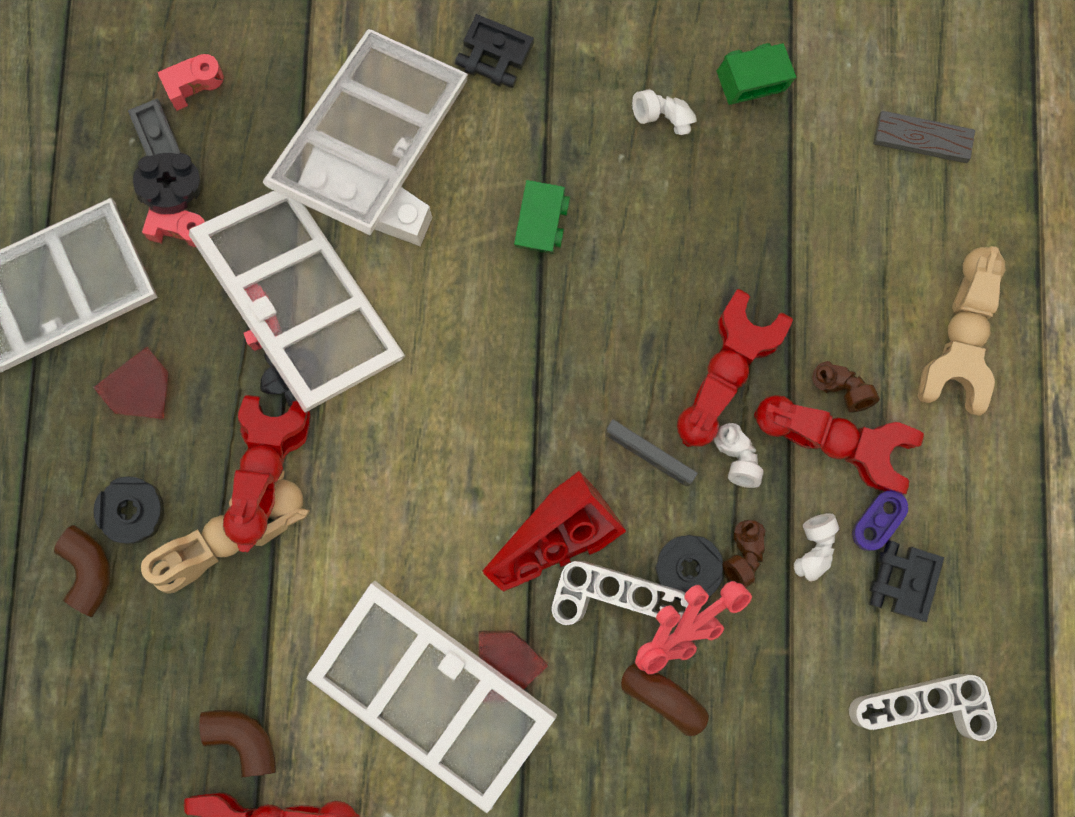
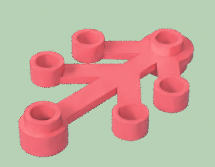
(679, 645)

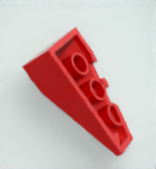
(563, 526)

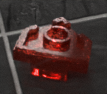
(137, 387)
(511, 656)

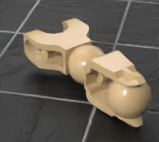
(968, 333)
(195, 553)

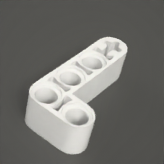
(594, 588)
(919, 707)

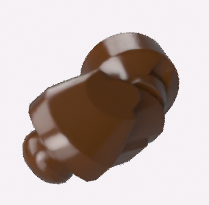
(835, 378)
(750, 541)

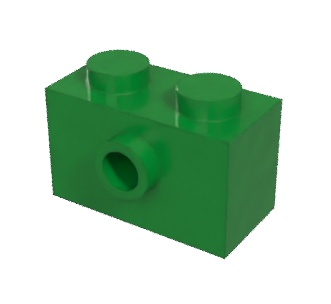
(755, 73)
(540, 217)

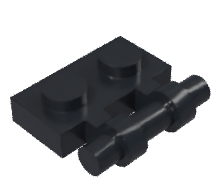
(499, 43)
(916, 583)

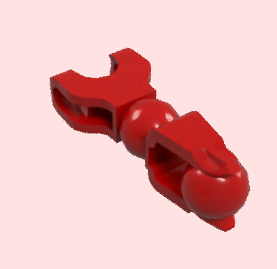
(729, 368)
(841, 439)
(260, 467)
(227, 806)

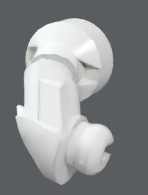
(648, 107)
(735, 443)
(817, 561)

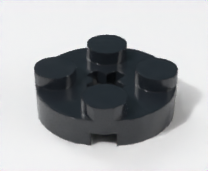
(164, 166)
(115, 497)
(690, 548)

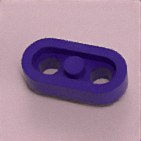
(879, 521)

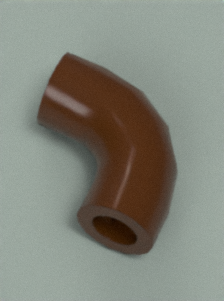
(90, 567)
(666, 699)
(244, 735)

